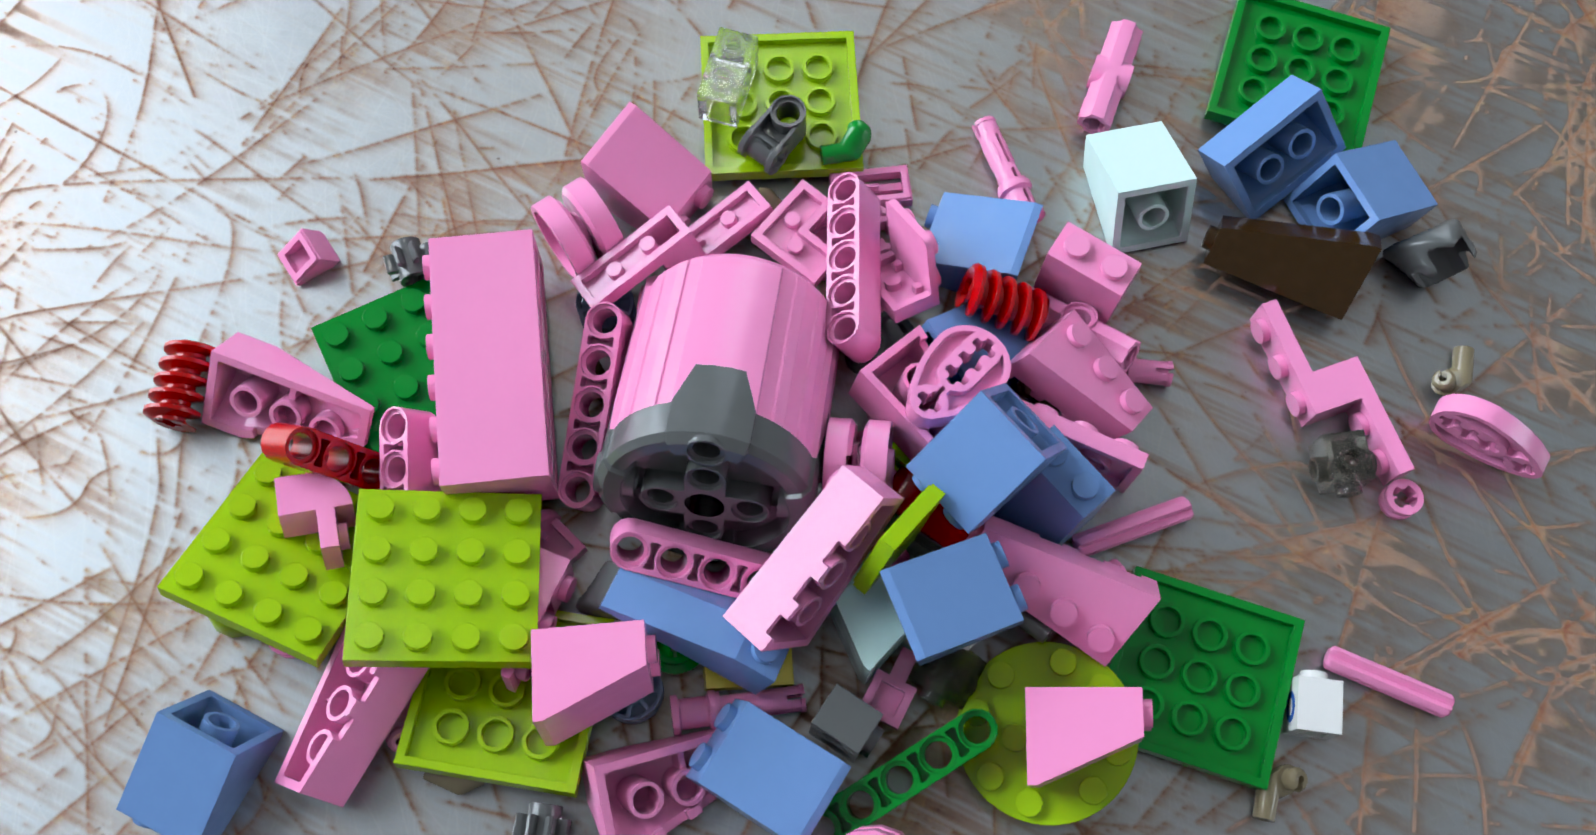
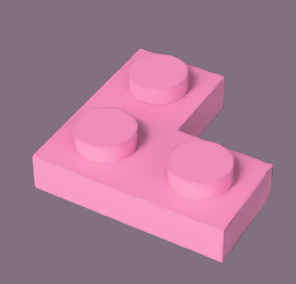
(788, 233)

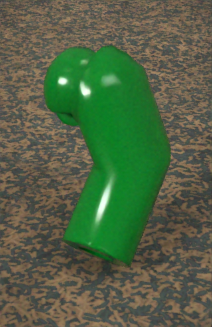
(850, 147)

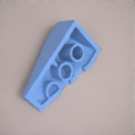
(693, 625)

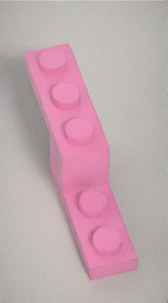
(668, 242)
(1329, 391)

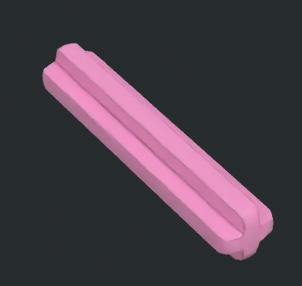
(1133, 526)
(1388, 681)

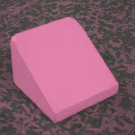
(308, 256)

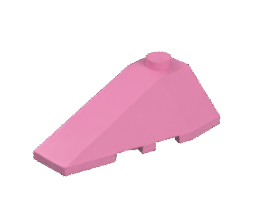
(263, 385)
(645, 786)

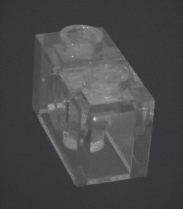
(728, 77)

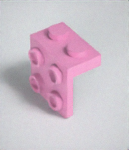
(909, 268)

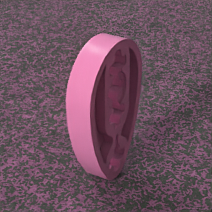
(942, 361)
(1489, 435)

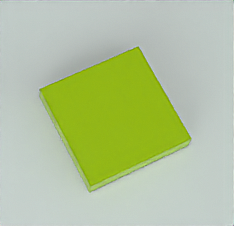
(898, 538)

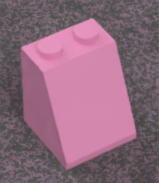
(644, 170)
(1086, 271)
(589, 674)
(1079, 727)

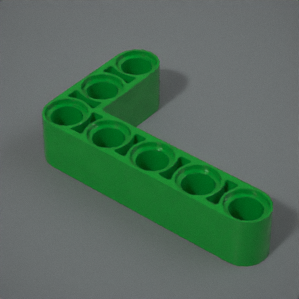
(915, 761)

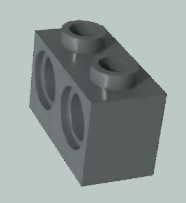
(847, 724)

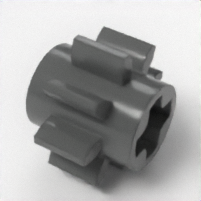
(406, 260)
(542, 820)

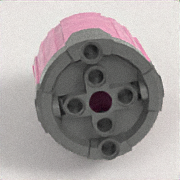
(722, 402)

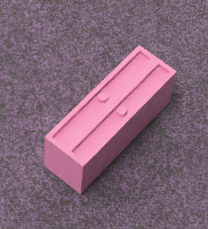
(490, 365)

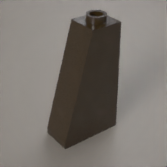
(1294, 260)

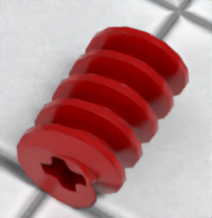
(1004, 299)
(178, 384)

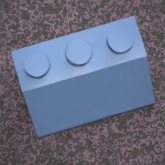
(1273, 146)

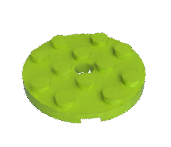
(1002, 768)

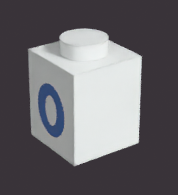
(1314, 706)

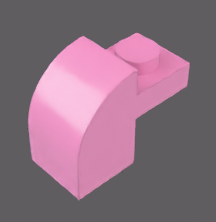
(316, 505)

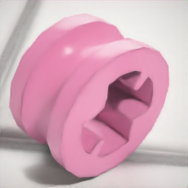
(1414, 498)

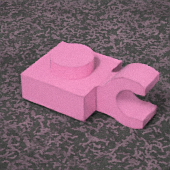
(890, 691)

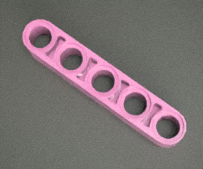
(853, 268)
(587, 388)
(406, 450)
(691, 567)

